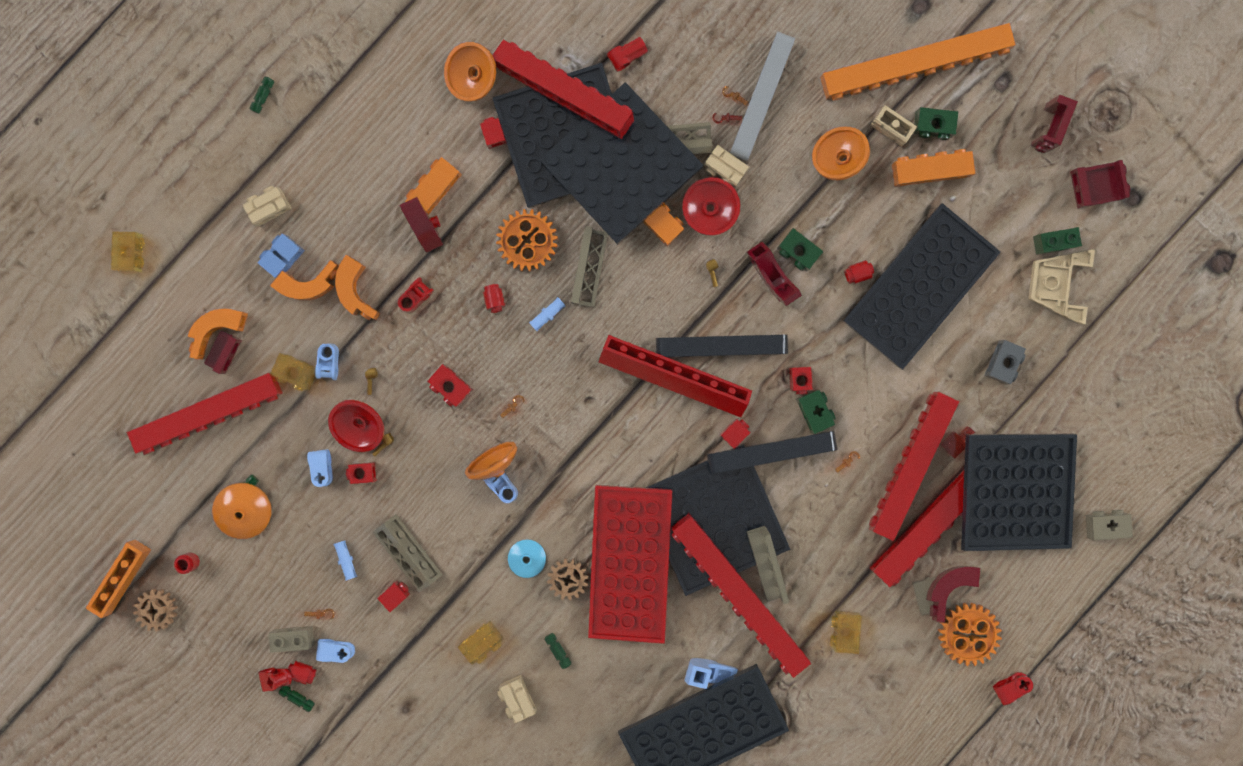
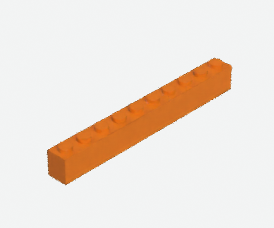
(918, 61)

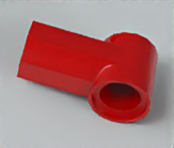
(623, 55)

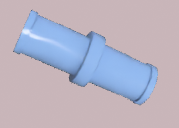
(547, 314)
(345, 560)

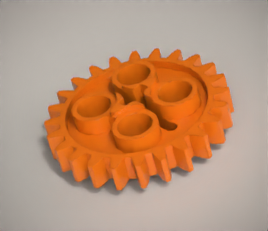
(513, 229)
(967, 651)

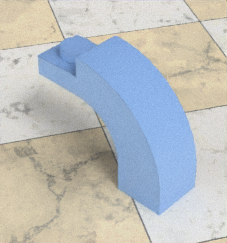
(706, 671)

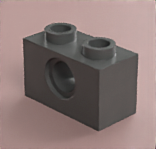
(996, 368)

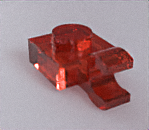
(955, 443)

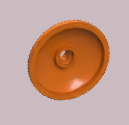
(461, 70)
(840, 144)
(492, 462)
(247, 500)

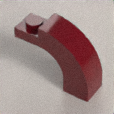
(772, 274)
(946, 583)

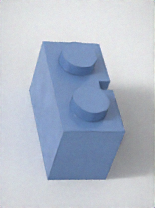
(281, 255)

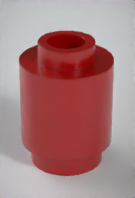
(859, 272)
(493, 298)
(186, 563)
(302, 672)

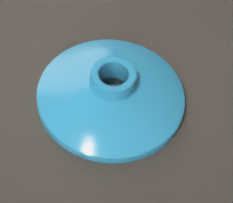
(533, 551)

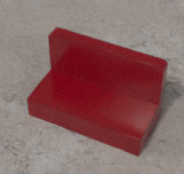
(222, 352)

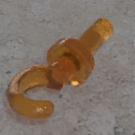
(735, 96)
(511, 407)
(846, 462)
(318, 614)

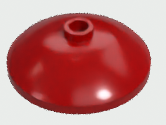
(715, 193)
(352, 432)

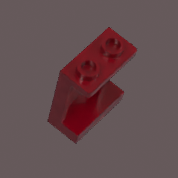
(1063, 110)
(1100, 184)

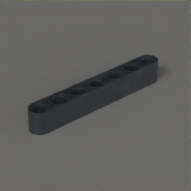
(722, 345)
(772, 452)

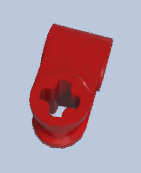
(415, 295)
(274, 678)
(1010, 689)

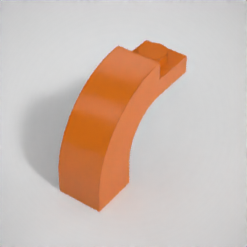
(346, 288)
(314, 289)
(211, 322)

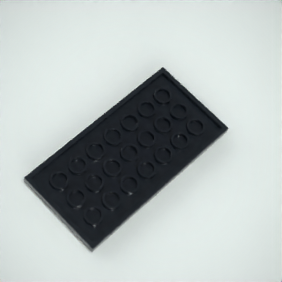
(921, 286)
(708, 724)

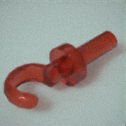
(727, 117)

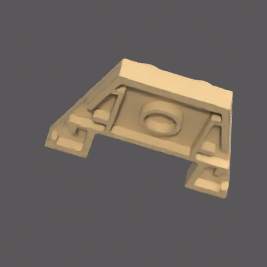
(1052, 282)

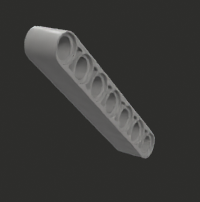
(762, 96)

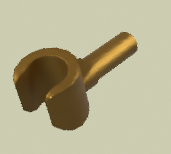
(711, 266)
(370, 374)
(387, 440)

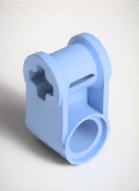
(327, 363)
(320, 465)
(500, 486)
(330, 651)

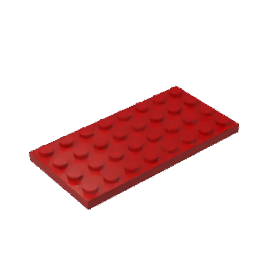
(630, 563)

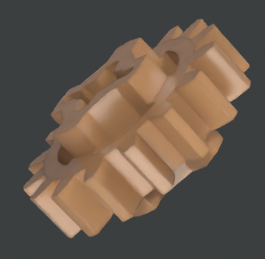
(558, 576)
(157, 601)

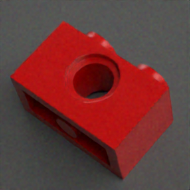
(441, 377)

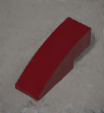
(421, 224)

